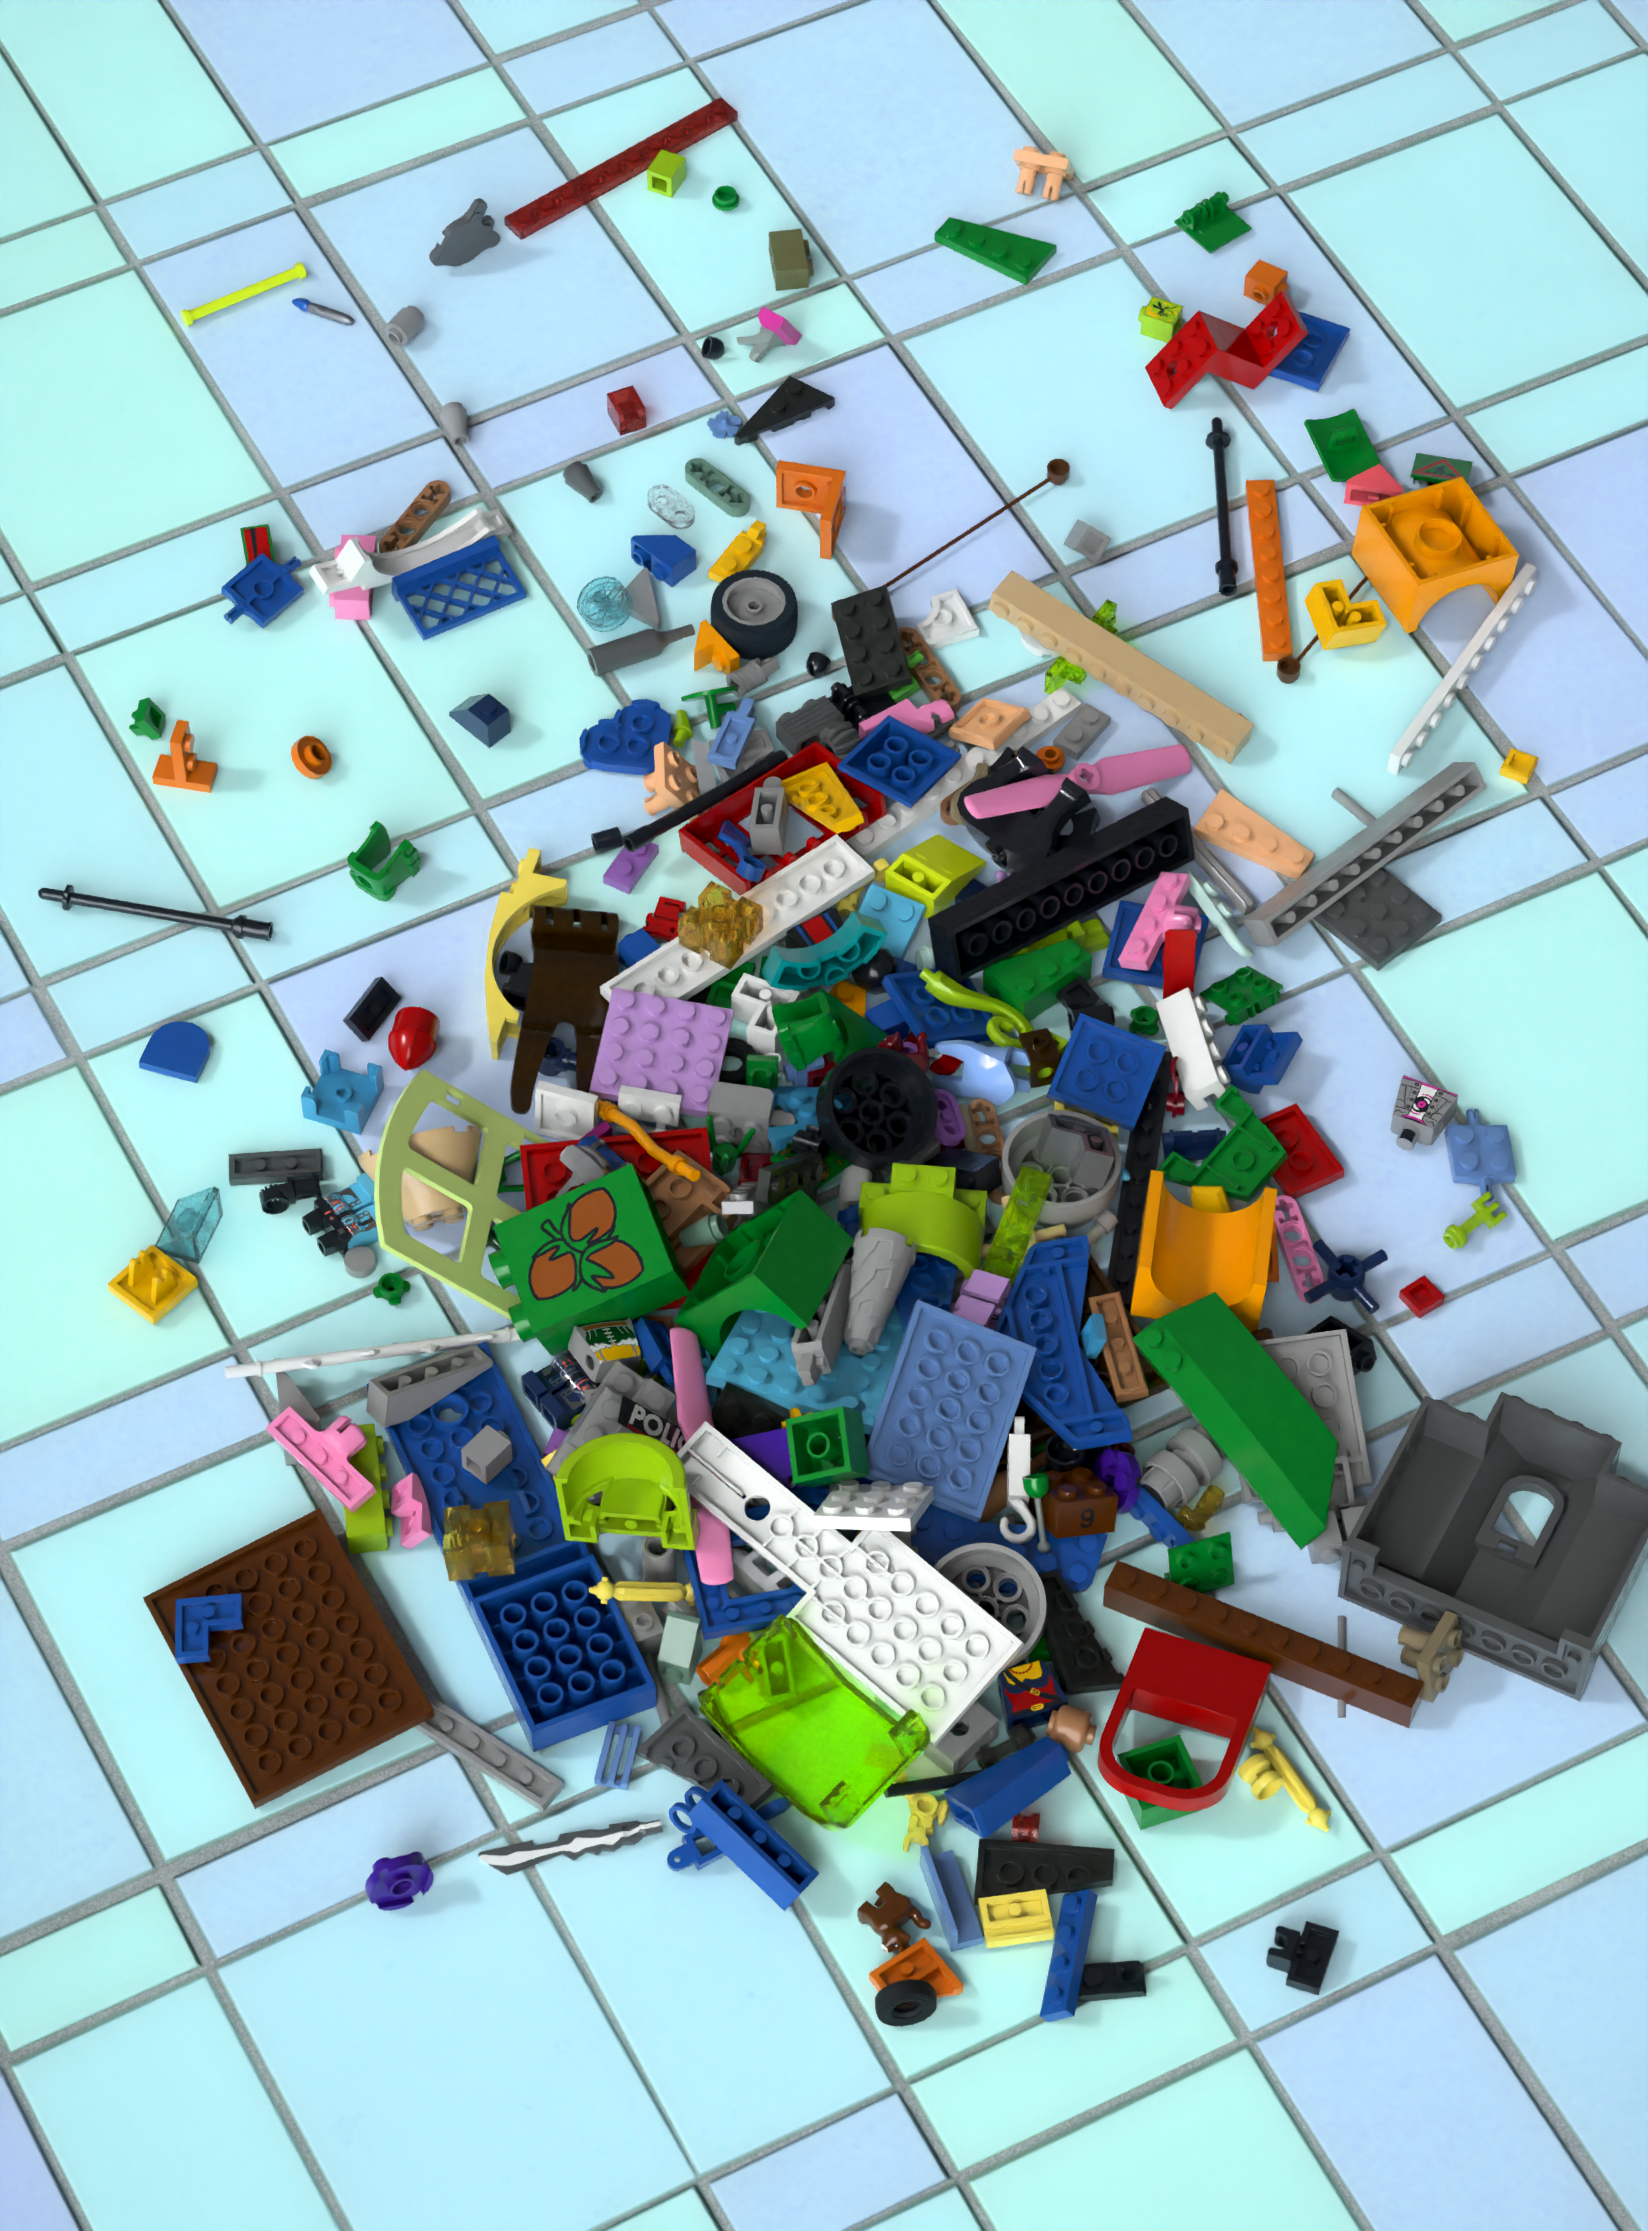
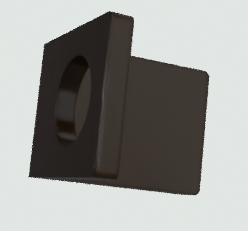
(1041, 1053)

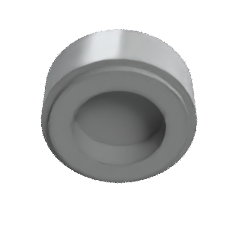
(360, 1262)

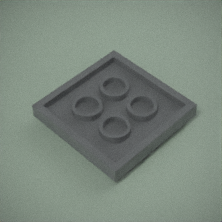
(1379, 918)

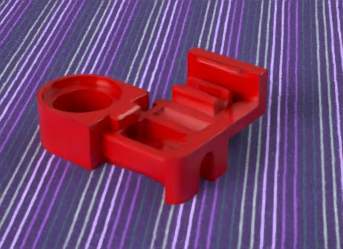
(665, 919)

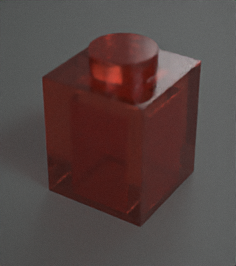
(626, 410)

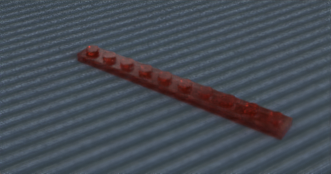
(619, 168)

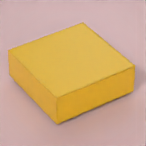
(1519, 766)

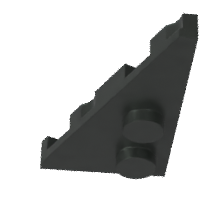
(788, 404)

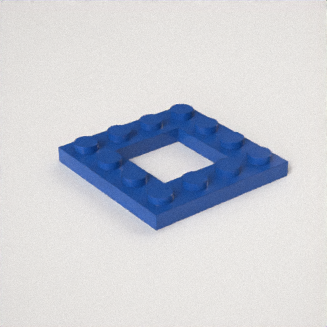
(742, 1614)

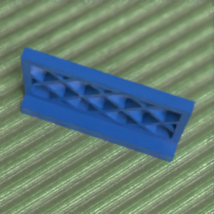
(443, 572)

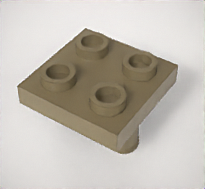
(1433, 1653)

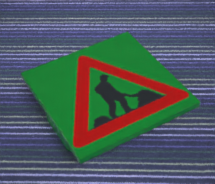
(1439, 469)

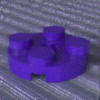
(1120, 1471)
(398, 1880)

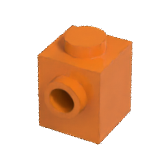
(1265, 282)

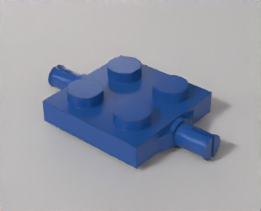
(262, 590)

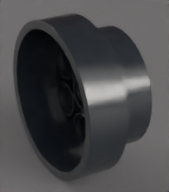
(912, 1108)

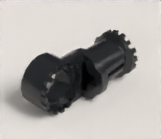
(289, 1193)

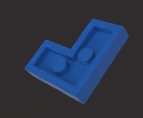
(199, 1618)

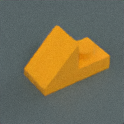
(713, 648)

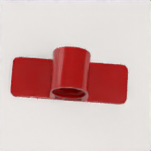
(1178, 961)

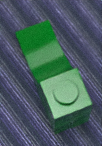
(856, 1030)

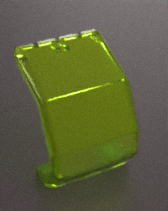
(810, 1727)

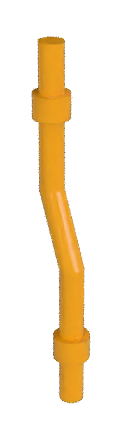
(674, 1163)

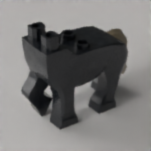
(1021, 837)

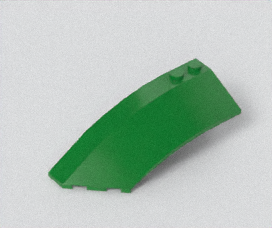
(1247, 1411)

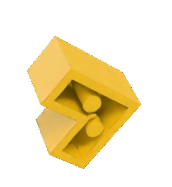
(1339, 621)

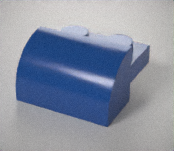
(1260, 1057)

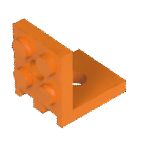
(823, 498)

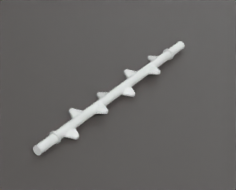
(370, 1353)

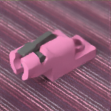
(930, 719)

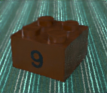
(1077, 1504)

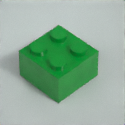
(827, 1447)
(1163, 1763)

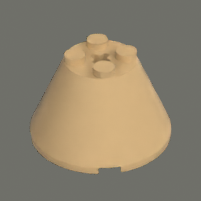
(447, 1148)

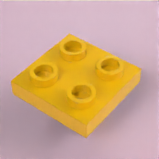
(152, 1284)

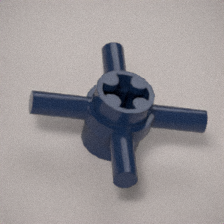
(1345, 1277)

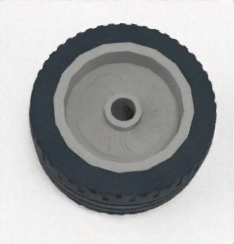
(755, 613)

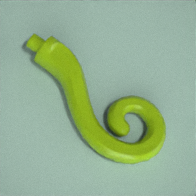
(954, 994)

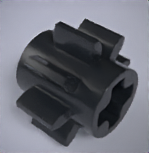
(810, 1141)

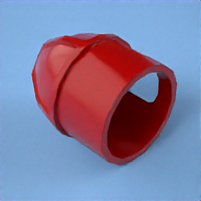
(413, 1037)

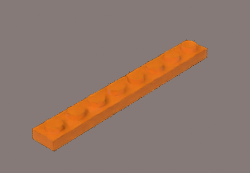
(1268, 570)

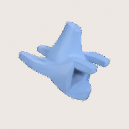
(984, 1071)

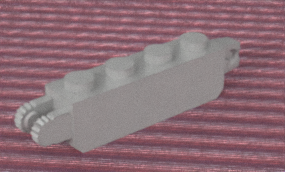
(819, 1343)

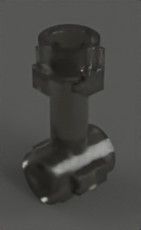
(1019, 1736)

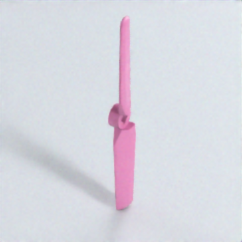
(1104, 777)
(693, 1409)

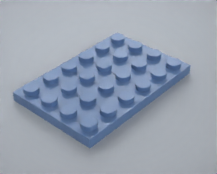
(948, 1408)

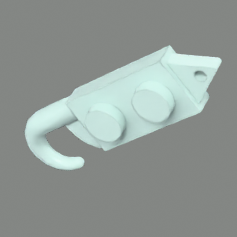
(1218, 913)

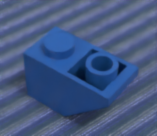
(664, 556)

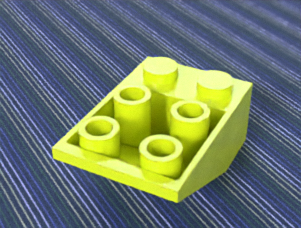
(933, 873)

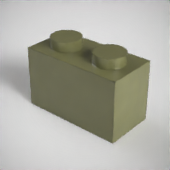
(789, 259)

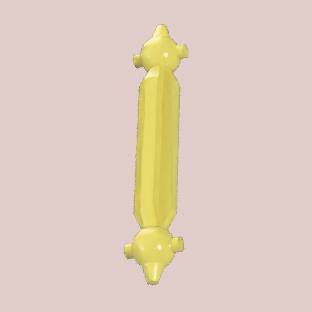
(642, 1591)
(1292, 1780)

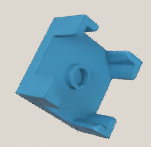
(342, 1096)

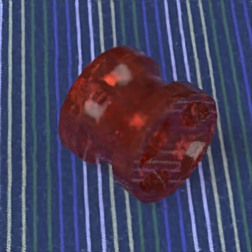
(1025, 1828)

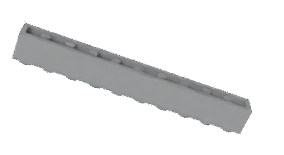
(1364, 854)

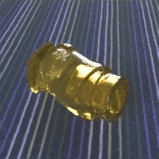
(1207, 1506)

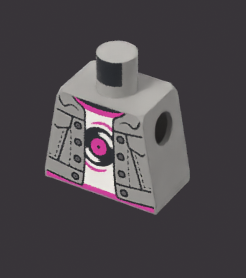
(1421, 1112)

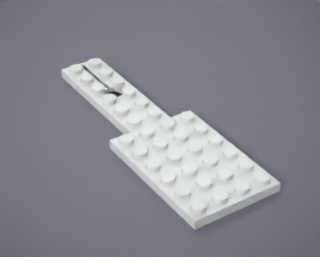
(865, 1600)

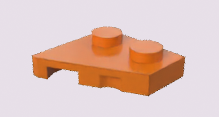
(918, 1963)

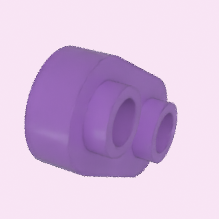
(950, 1124)

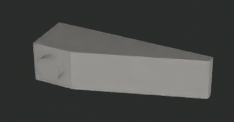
(417, 1387)

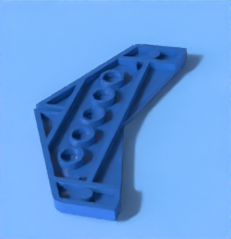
(1047, 1314)
(943, 1531)

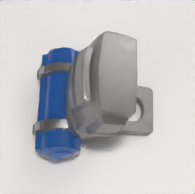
(588, 1162)

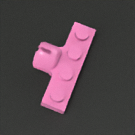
(1159, 914)
(326, 1454)

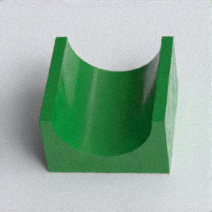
(767, 1264)

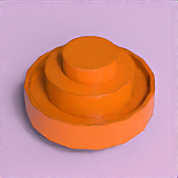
(311, 757)

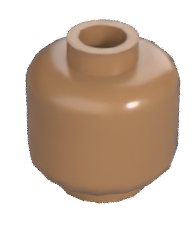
(1071, 1728)

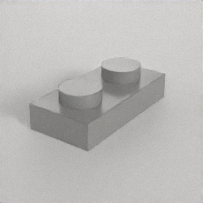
(1082, 731)

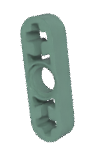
(719, 498)

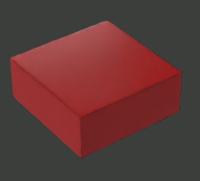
(1421, 1296)

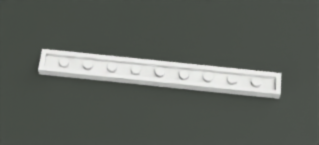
(1459, 673)
(900, 819)

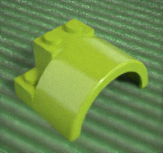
(929, 1212)
(638, 1489)

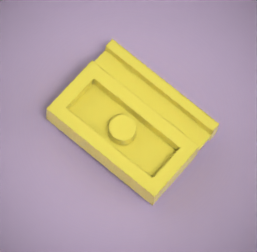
(1016, 1918)

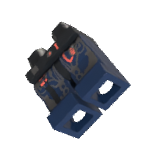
(558, 1390)

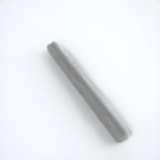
(1212, 866)

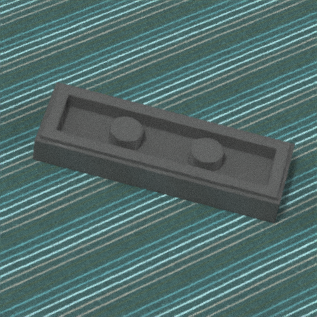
(274, 1166)

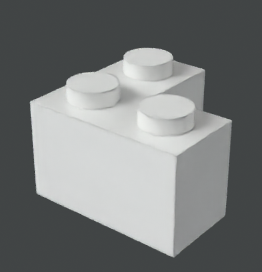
(753, 1004)

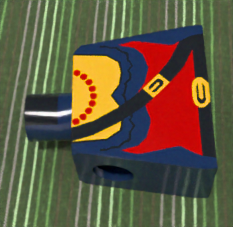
(1029, 1694)

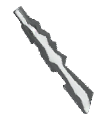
(572, 1845)

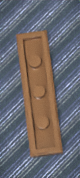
(1120, 1349)

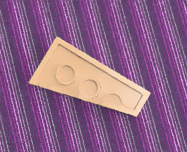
(1249, 835)

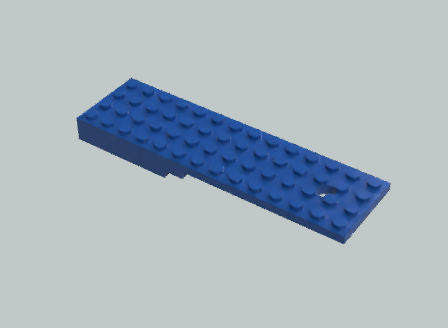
(549, 1639)

